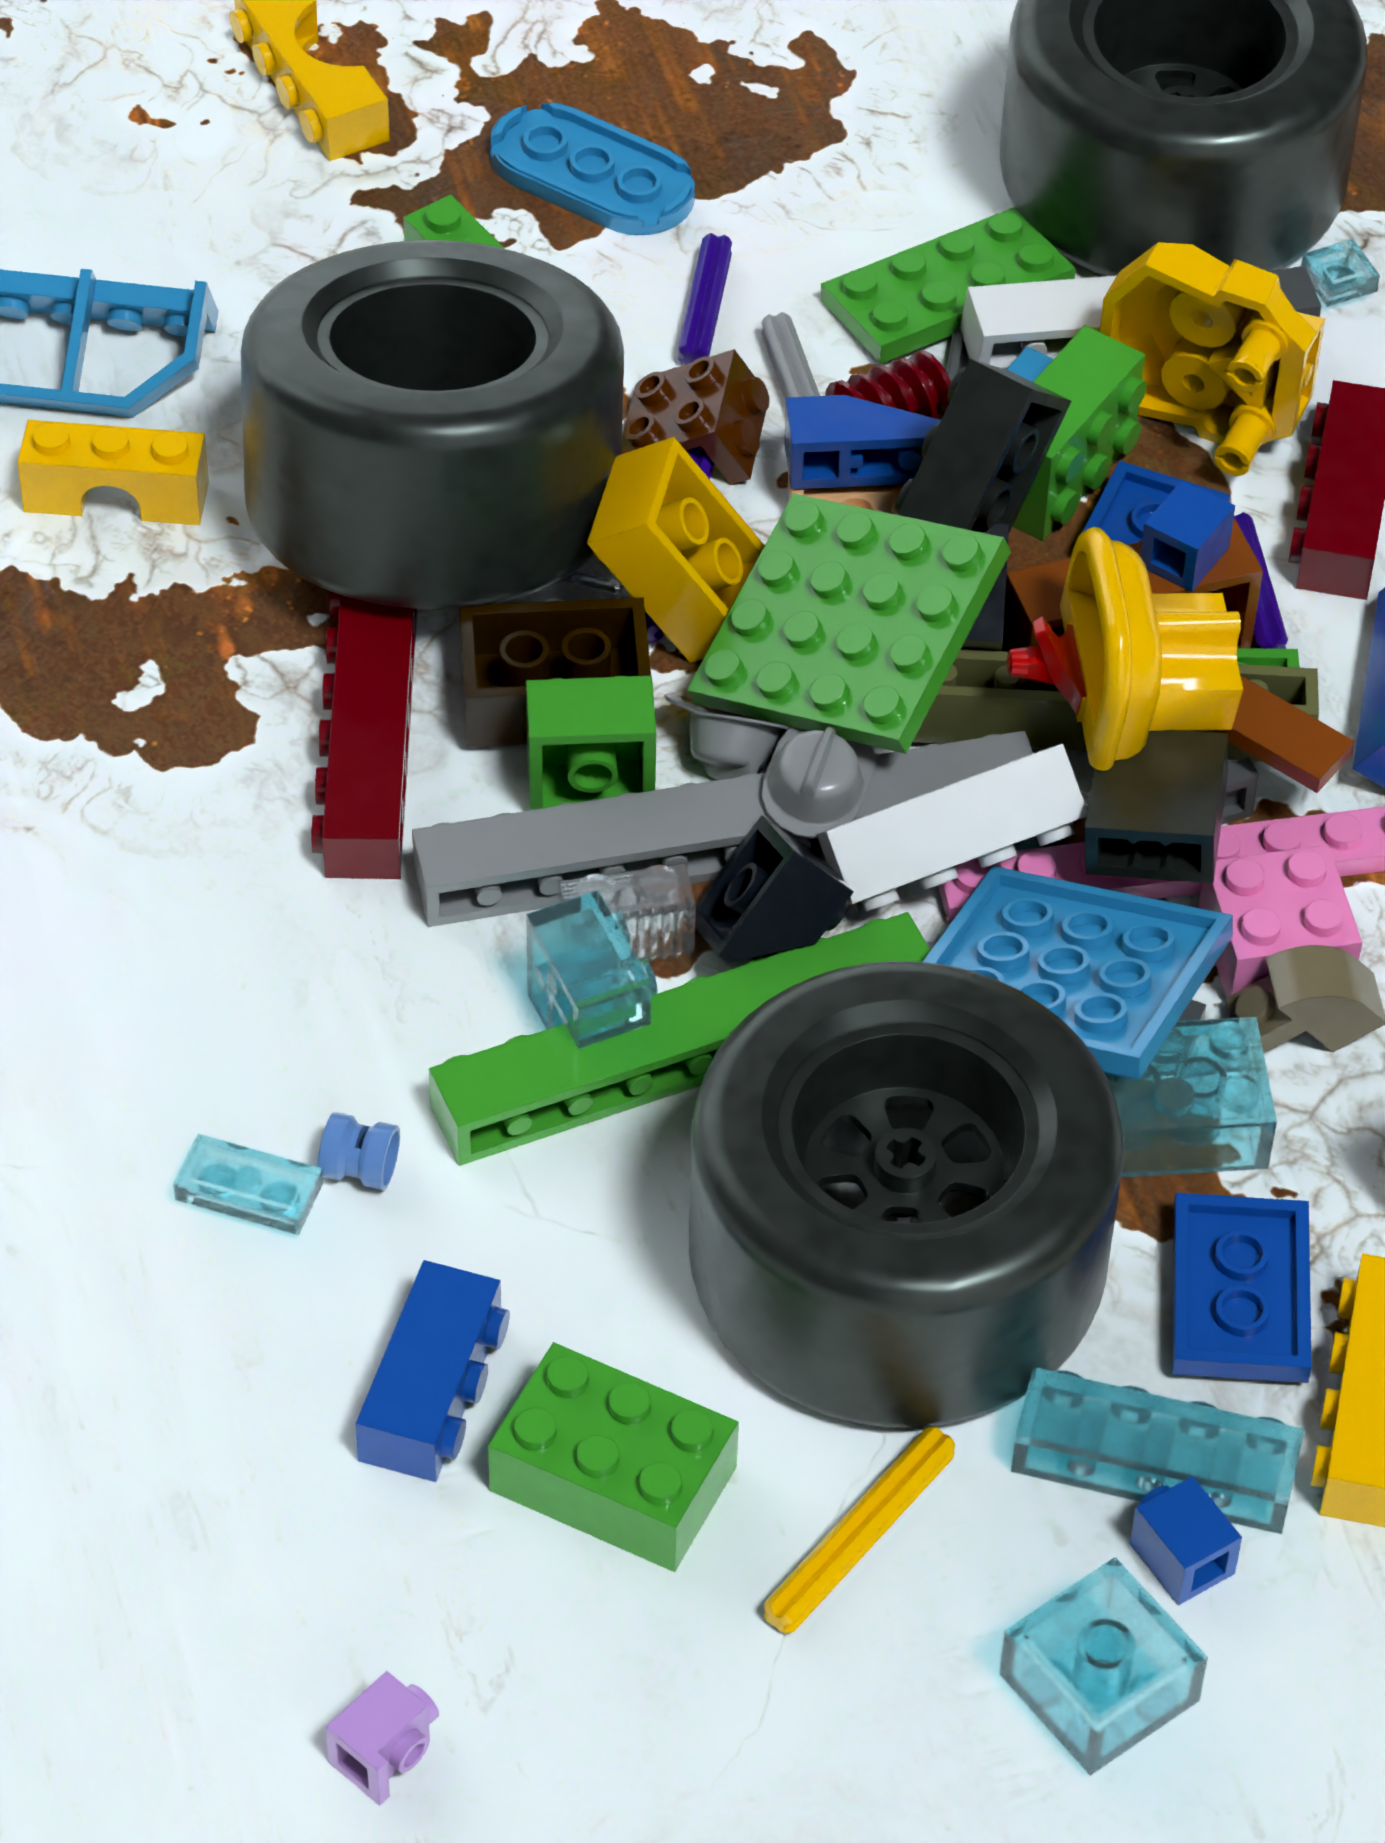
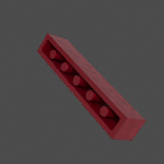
(365, 739)

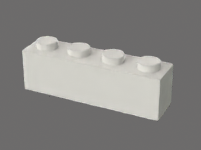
(1040, 315)
(954, 825)

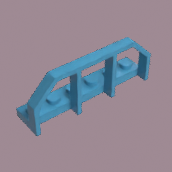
(123, 307)

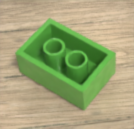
(1100, 424)
(613, 1456)

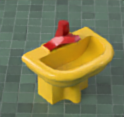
(1134, 655)

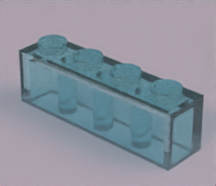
(1135, 1441)

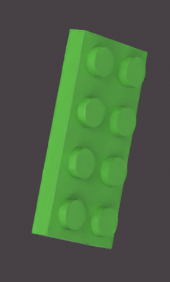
(923, 290)

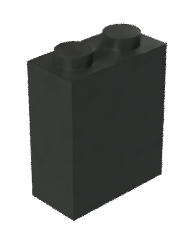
(1160, 809)

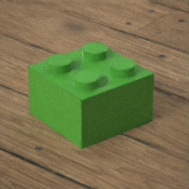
(589, 739)

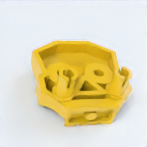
(1216, 347)

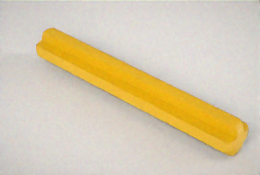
(859, 1530)

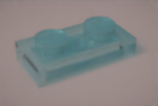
(248, 1184)

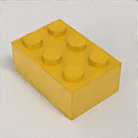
(673, 543)

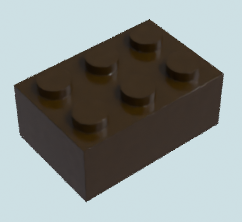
(541, 642)

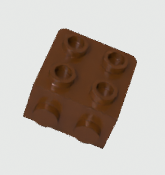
(704, 405)

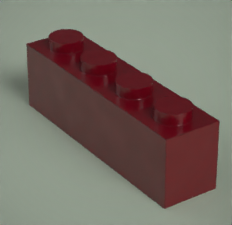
(1347, 493)

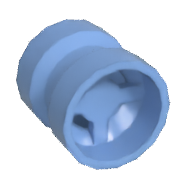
(359, 1150)

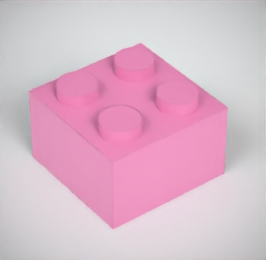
(1278, 905)

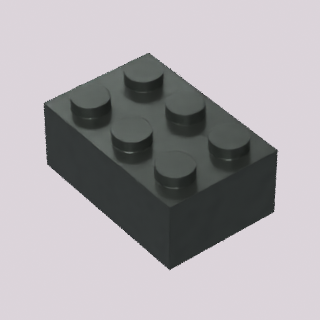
(983, 450)

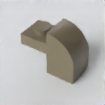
(1313, 992)

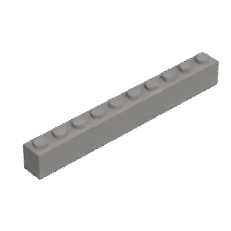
(519, 857)

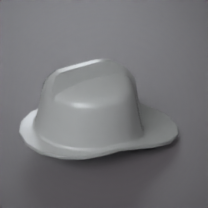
(728, 742)
(816, 781)

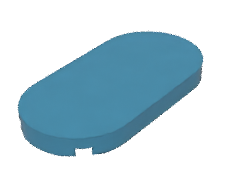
(592, 169)

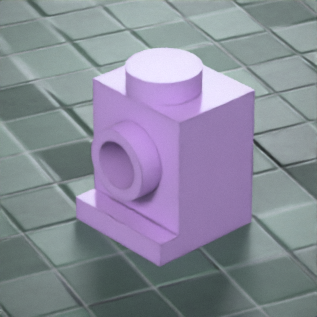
(381, 1734)

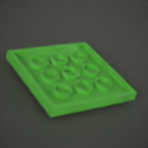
(849, 622)

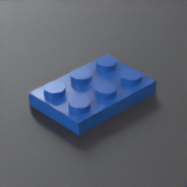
(1241, 1288)

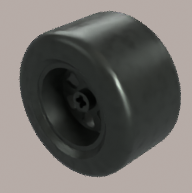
(1181, 125)
(430, 422)
(911, 1091)

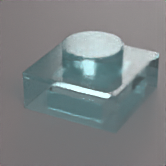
(1340, 272)

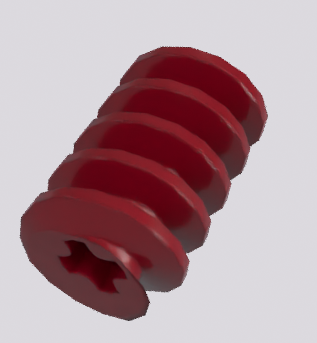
(905, 384)

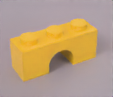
(156, 466)

